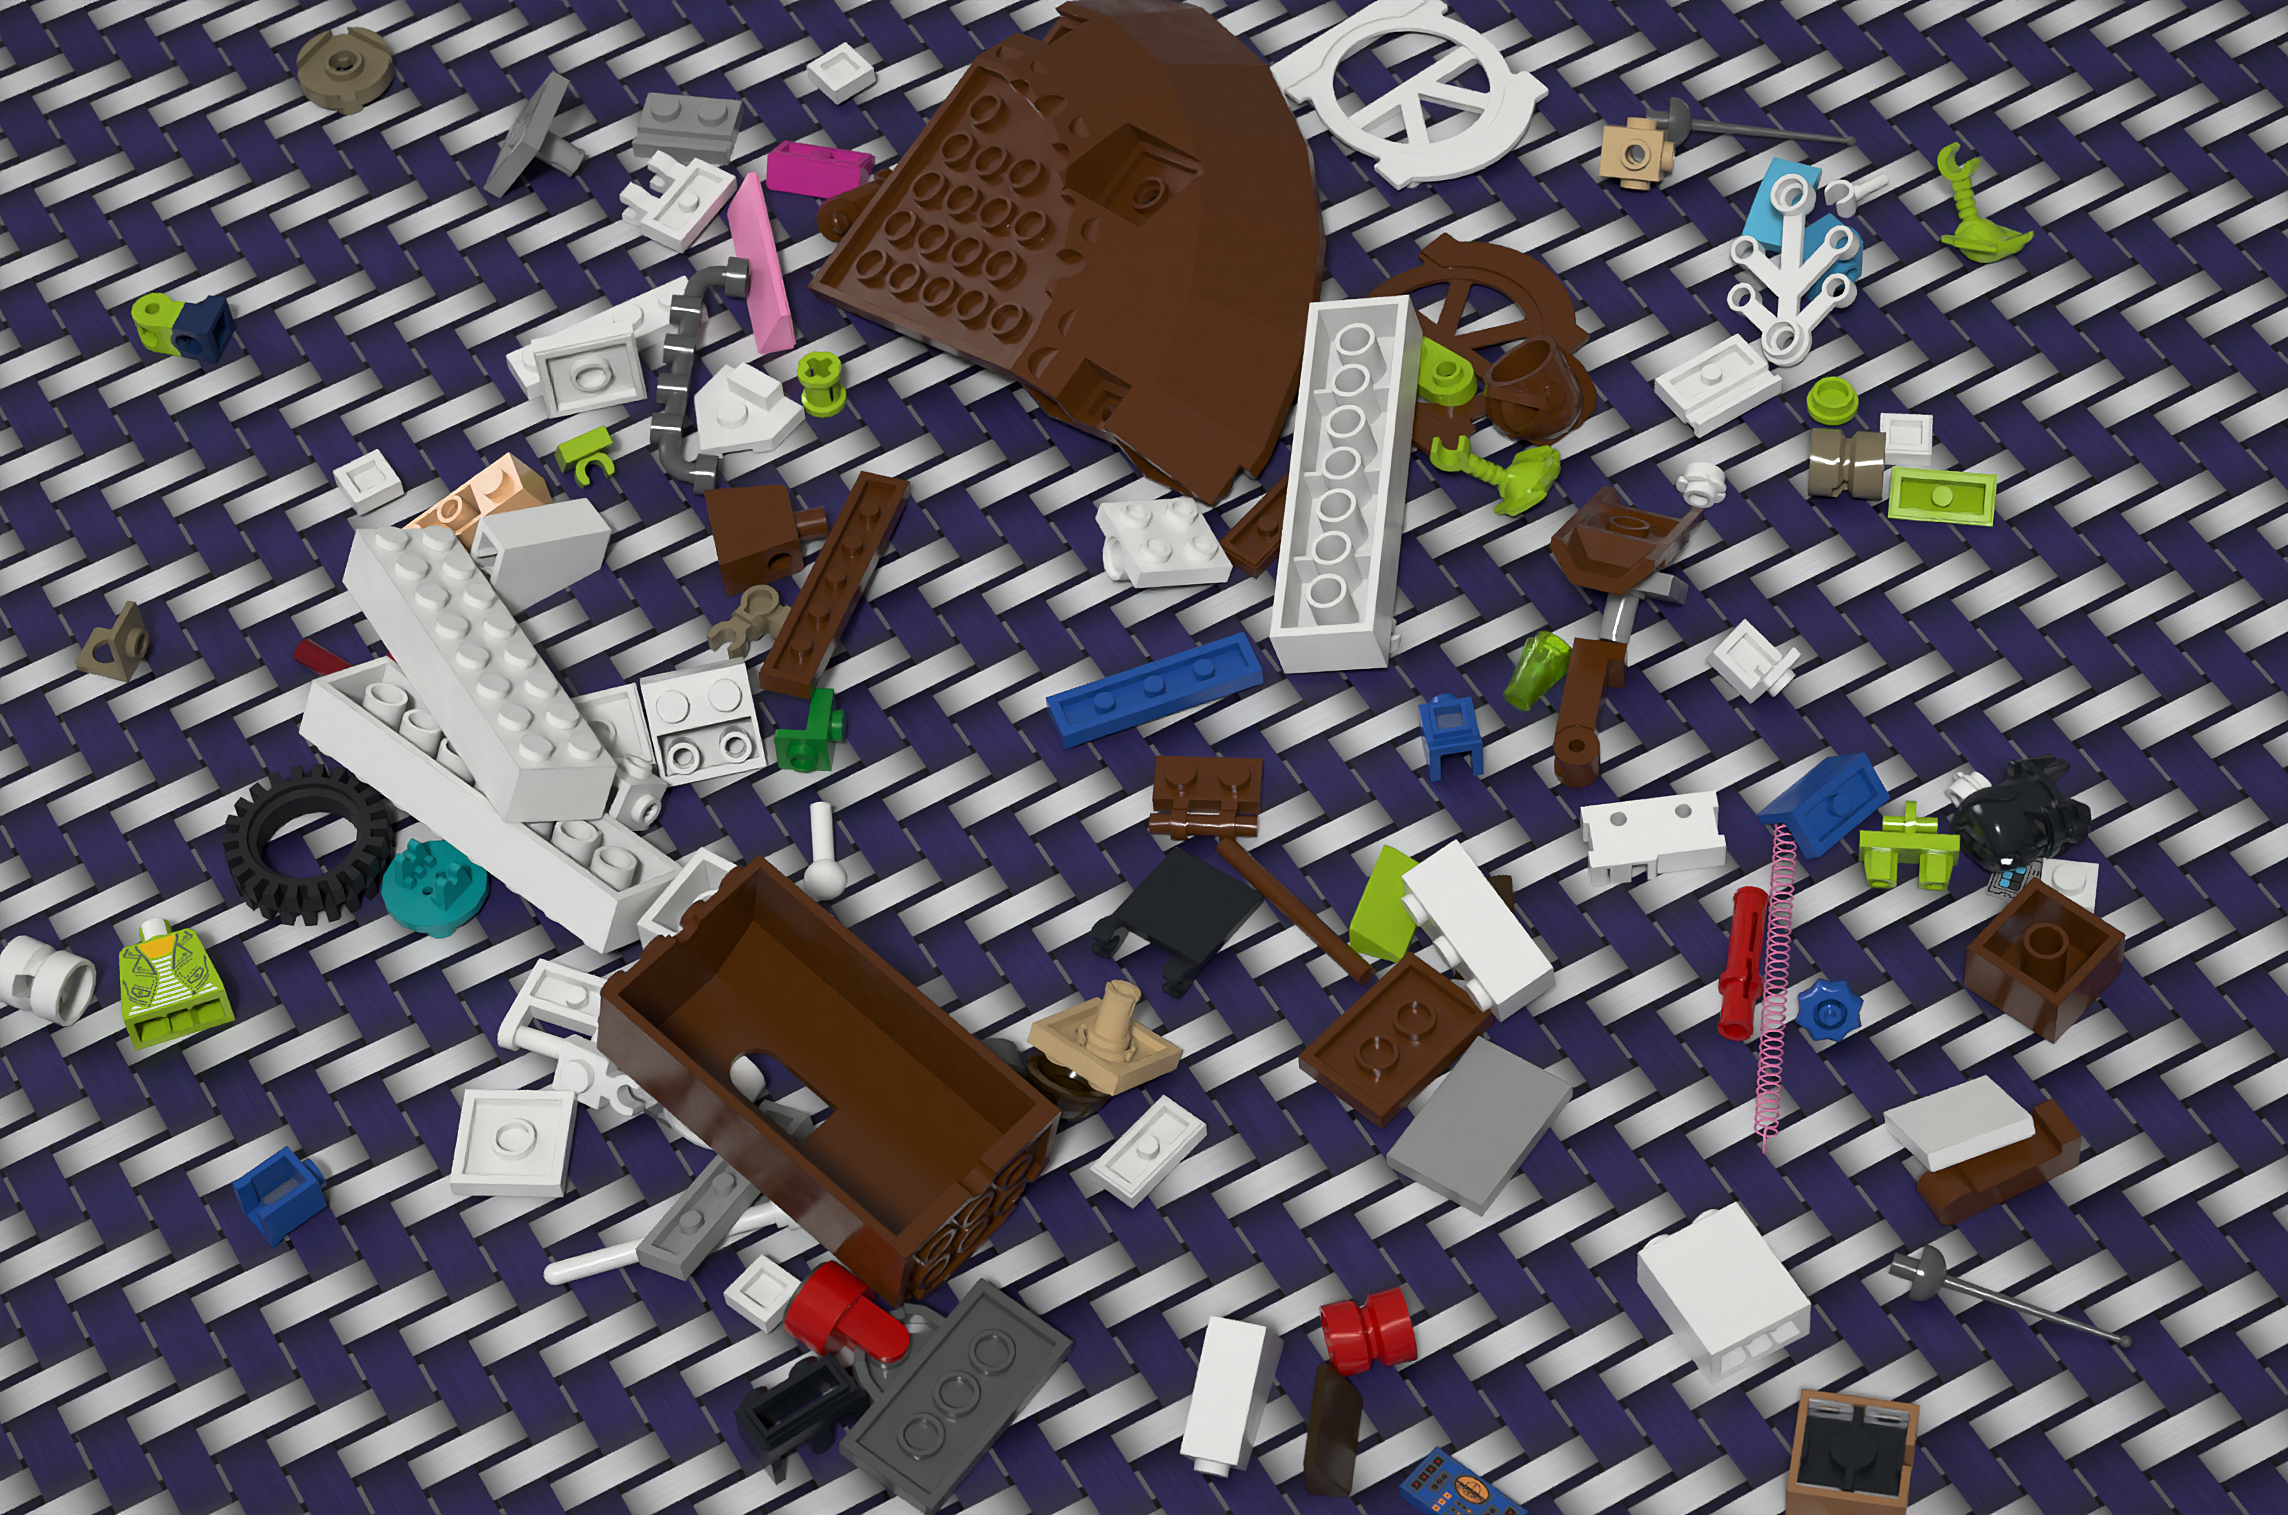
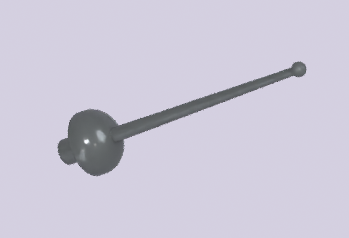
(1680, 123)
(1931, 1275)

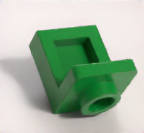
(815, 746)

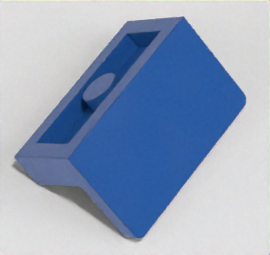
(1827, 802)

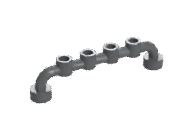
(675, 387)

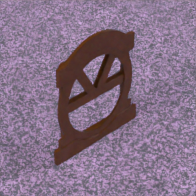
(1511, 272)

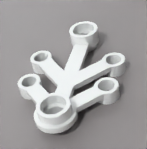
(1793, 277)

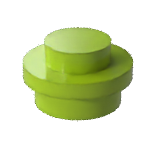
(1832, 401)

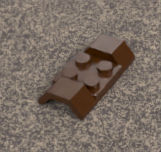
(1618, 545)

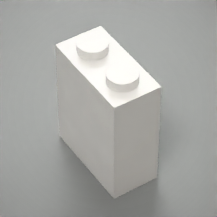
(1723, 1292)

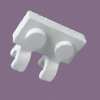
(688, 200)

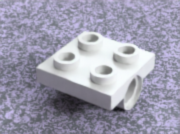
(1160, 544)

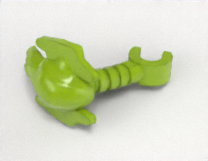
(1975, 236)
(1520, 484)

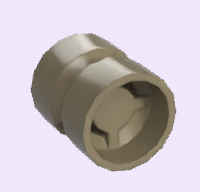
(1847, 463)

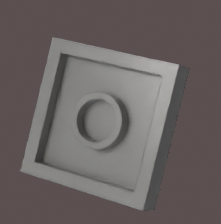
(531, 138)
(1621, 610)

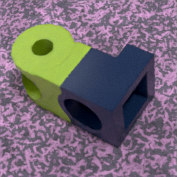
(184, 327)

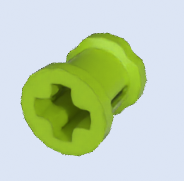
(817, 389)

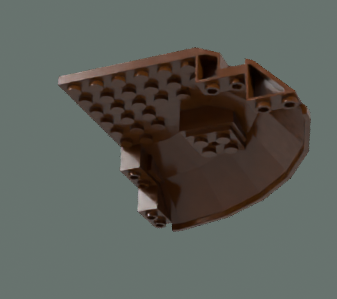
(1035, 251)

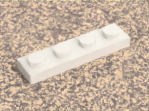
(649, 322)

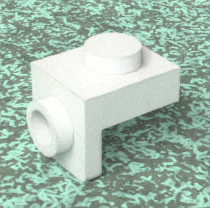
(1752, 663)

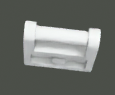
(555, 996)

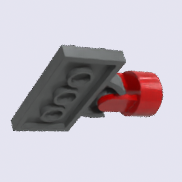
(931, 1381)

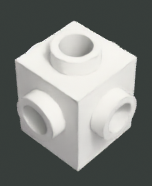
(635, 793)

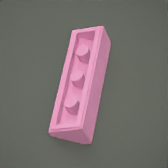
(765, 286)

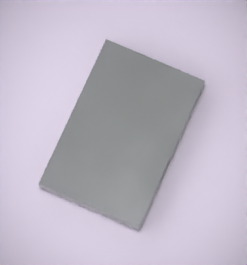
(1479, 1125)

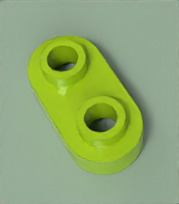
(1434, 366)

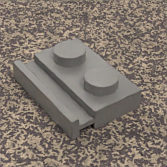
(688, 127)

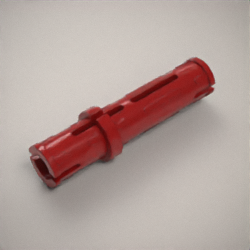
(1741, 981)

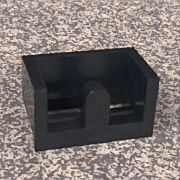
(811, 1424)

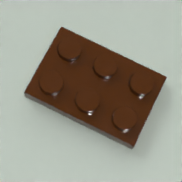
(1395, 1040)

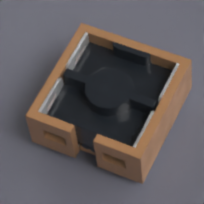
(1851, 1455)

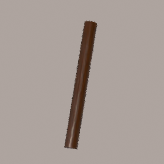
(1295, 911)

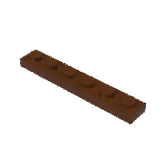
(834, 585)

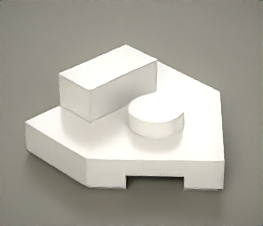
(744, 412)

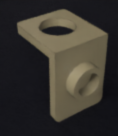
(127, 643)

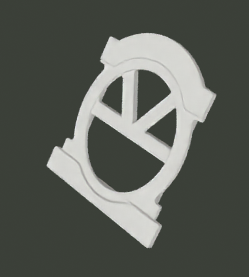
(1503, 110)

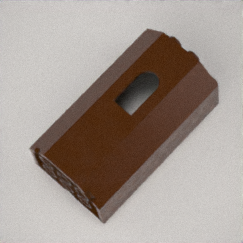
(924, 1118)

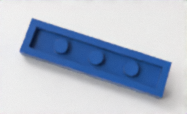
(1154, 690)

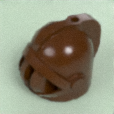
(1538, 392)

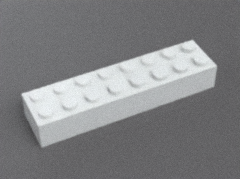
(1347, 486)
(479, 675)
(579, 872)

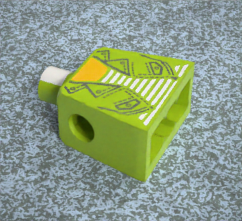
(169, 986)

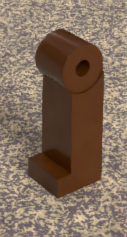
(1591, 671)
(2006, 1172)

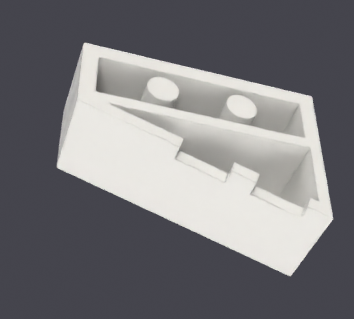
(1475, 932)

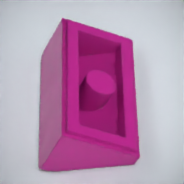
(816, 169)

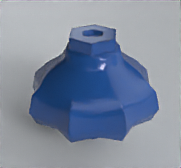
(1829, 1010)

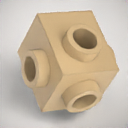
(1618, 157)

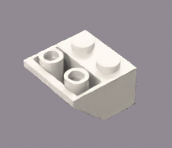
(703, 722)

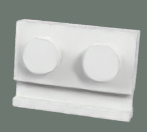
(1718, 385)

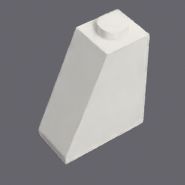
(539, 550)
(1230, 1395)

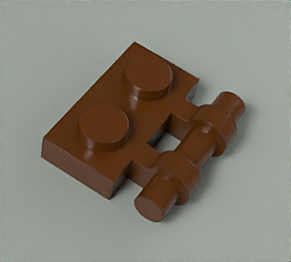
(1206, 786)

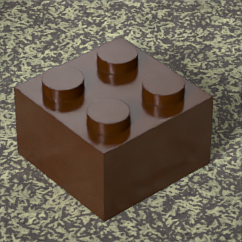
(2044, 960)

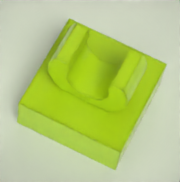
(583, 451)

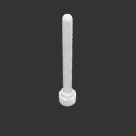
(625, 1253)

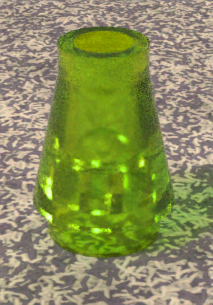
(1537, 670)

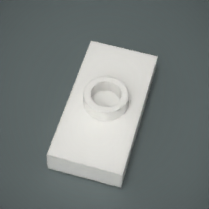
(1148, 1151)

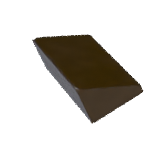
(1332, 1434)

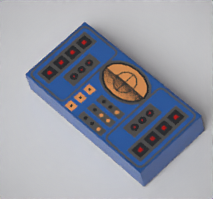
(1449, 1488)

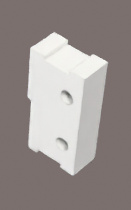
(1658, 832)

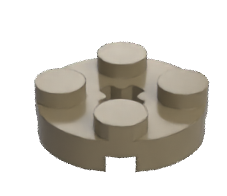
(348, 89)

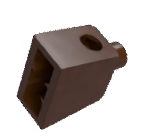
(759, 534)

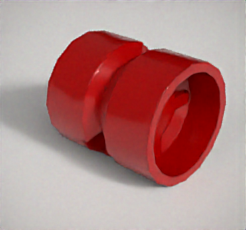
(1367, 1333)

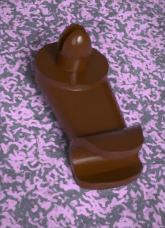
(842, 210)

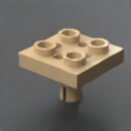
(1105, 1042)

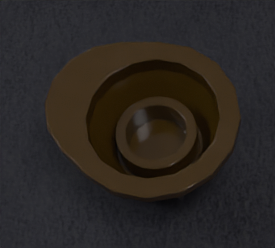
(1063, 1087)

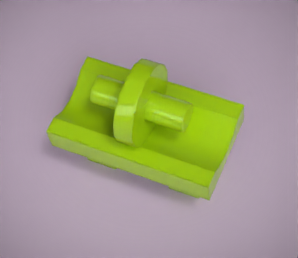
(1908, 843)

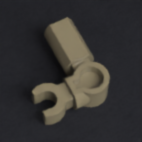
(756, 616)

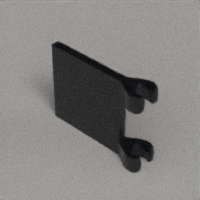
(1182, 910)

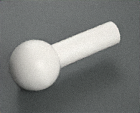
(824, 877)

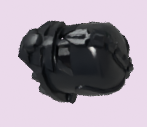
(1999, 821)

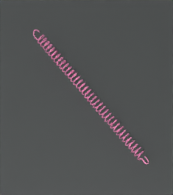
(1774, 986)

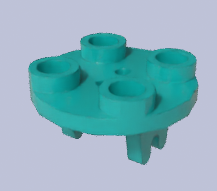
(445, 872)

